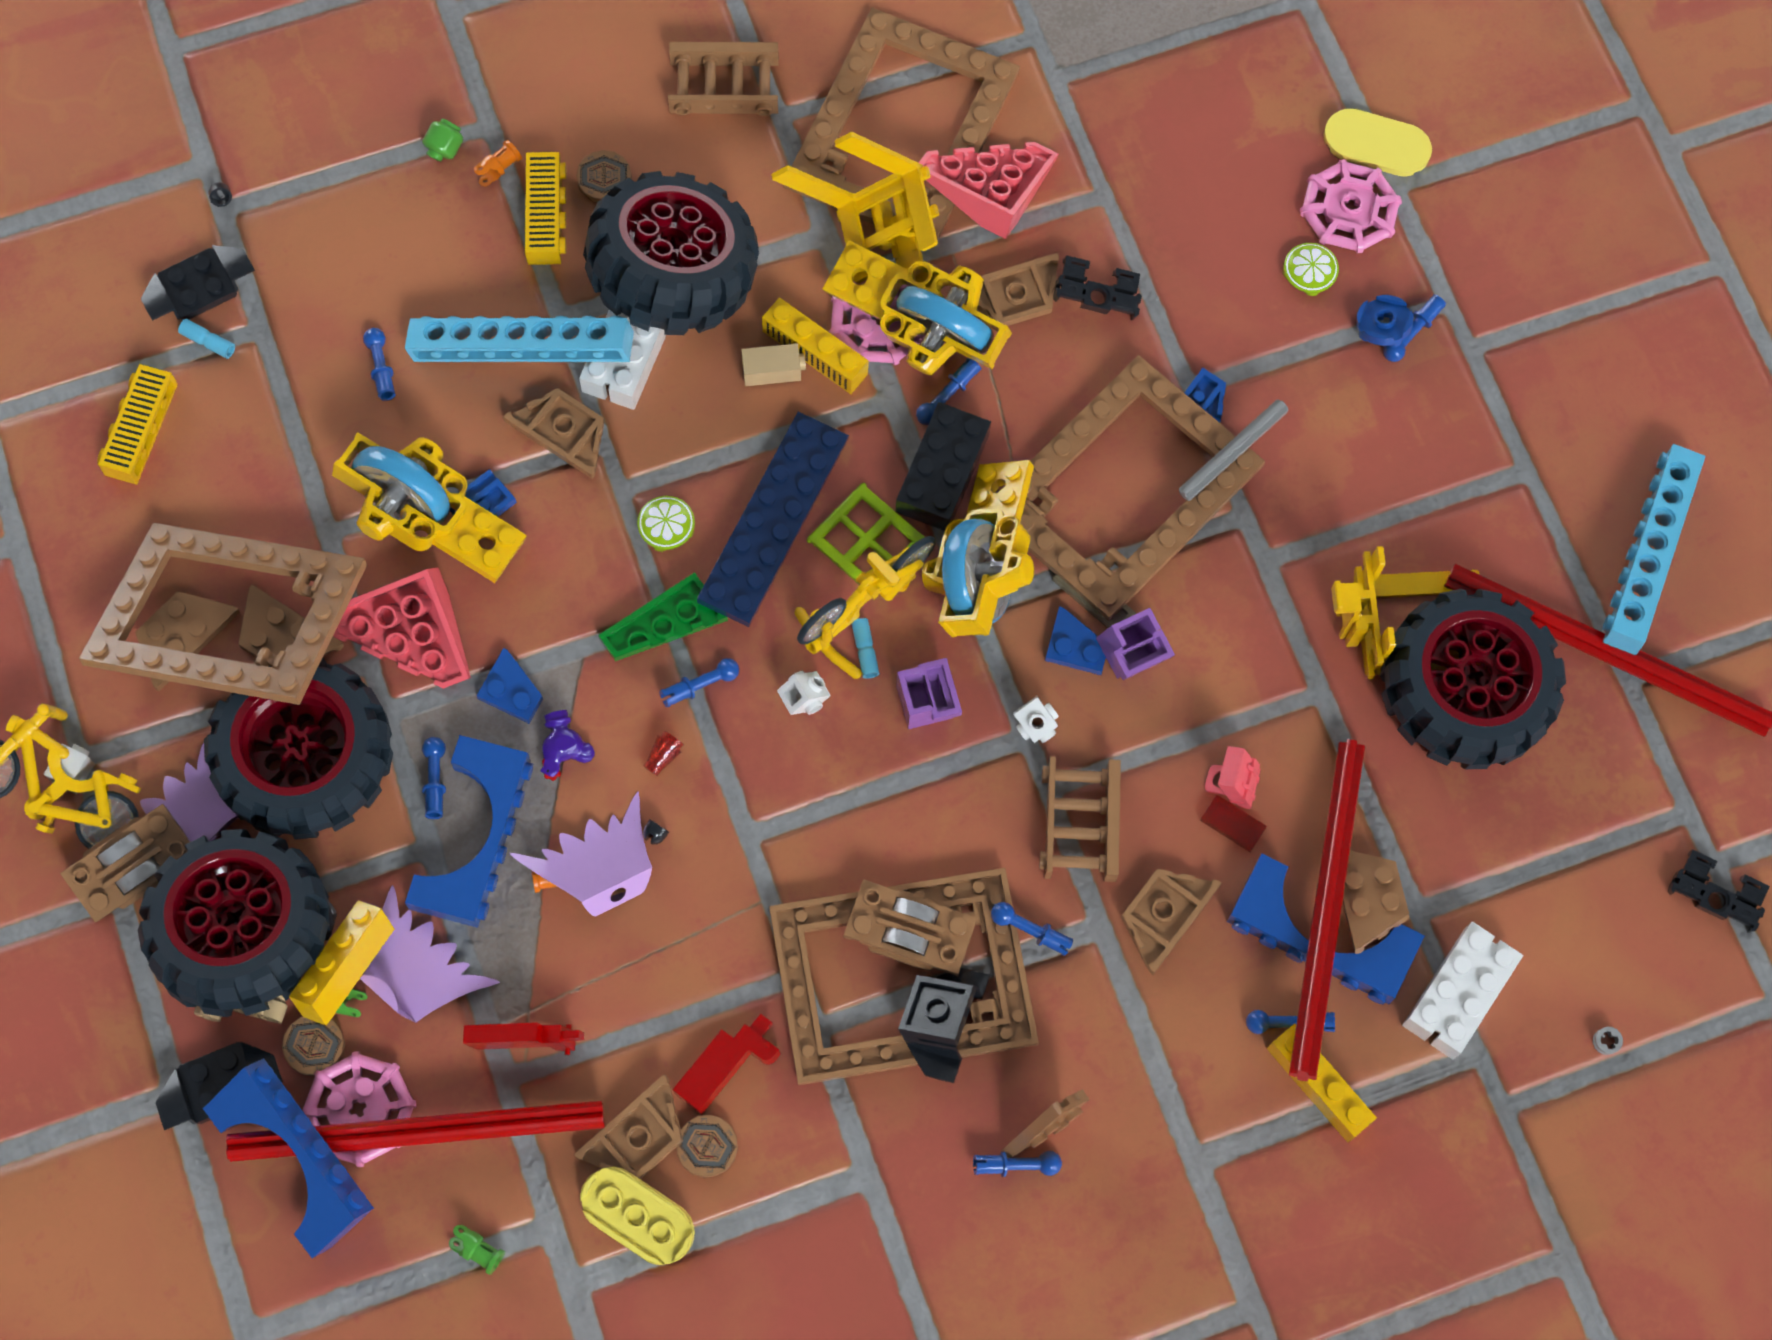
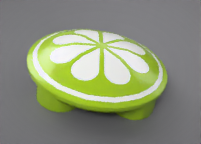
(1311, 268)
(666, 523)

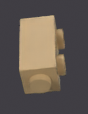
(772, 364)

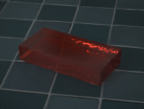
(1233, 823)

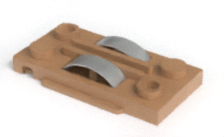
(125, 862)
(910, 928)

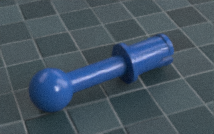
(1422, 319)
(381, 374)
(958, 381)
(726, 670)
(433, 749)
(1004, 914)
(1260, 1022)
(1048, 1163)

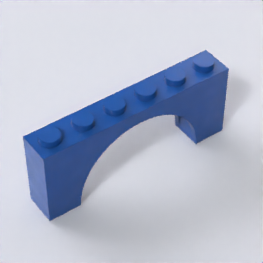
(464, 893)
(1263, 914)
(333, 1196)

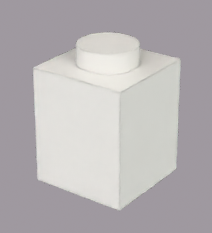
(76, 765)

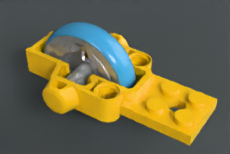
(920, 307)
(410, 494)
(989, 534)

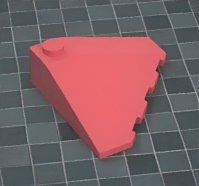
(991, 184)
(410, 625)

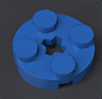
(1385, 334)

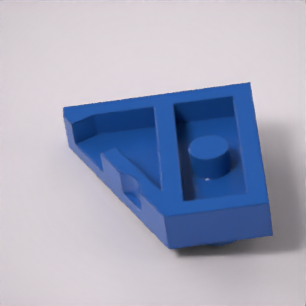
(1208, 393)
(1074, 645)
(510, 689)

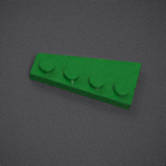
(661, 620)

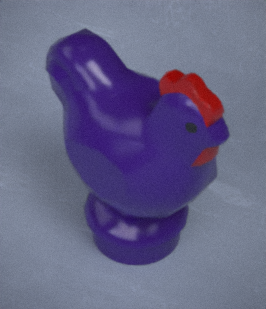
(562, 745)

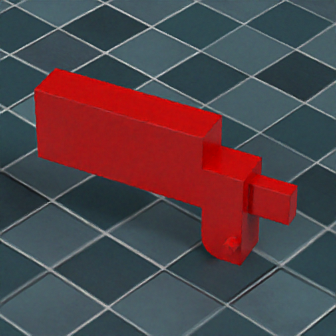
(521, 1036)
(722, 1060)

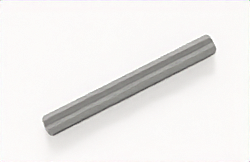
(1233, 450)

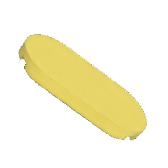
(1377, 142)
(637, 1215)

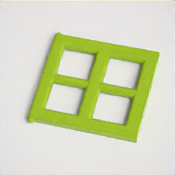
(867, 539)

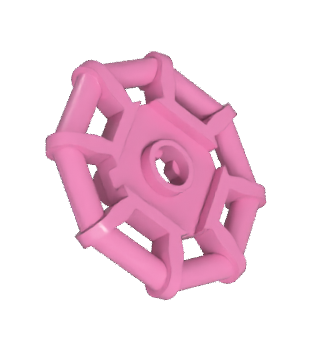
(1349, 220)
(868, 331)
(362, 1091)

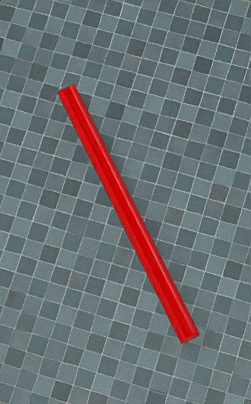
(1640, 665)
(1327, 912)
(427, 1130)

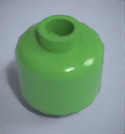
(442, 140)

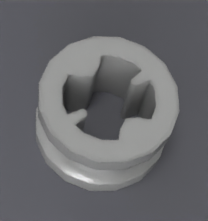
(1612, 1033)

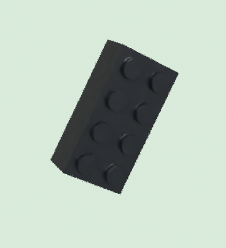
(943, 466)

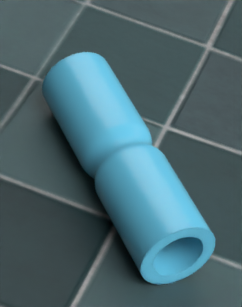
(204, 337)
(865, 648)

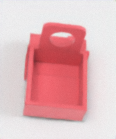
(1237, 777)

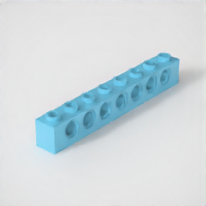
(531, 347)
(1632, 634)

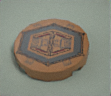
(600, 173)
(312, 1045)
(707, 1146)

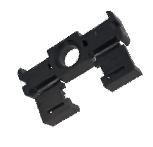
(1073, 288)
(1692, 886)

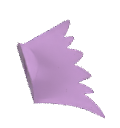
(194, 803)
(599, 864)
(413, 974)

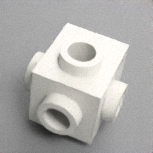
(804, 693)
(1031, 710)

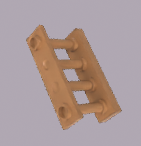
(724, 54)
(1106, 806)

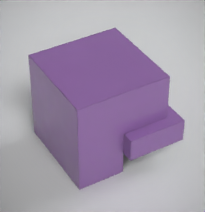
(1135, 644)
(928, 694)

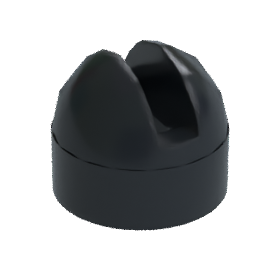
(214, 195)
(658, 832)

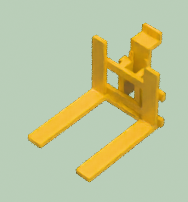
(904, 233)
(1359, 610)

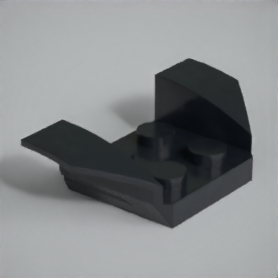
(196, 283)
(937, 1018)
(202, 1079)

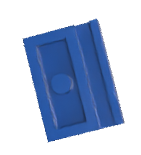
(489, 494)

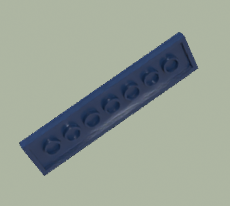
(772, 519)

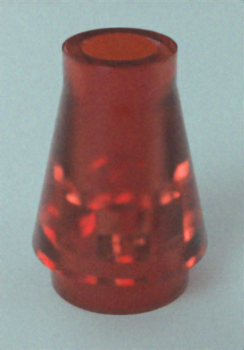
(663, 753)

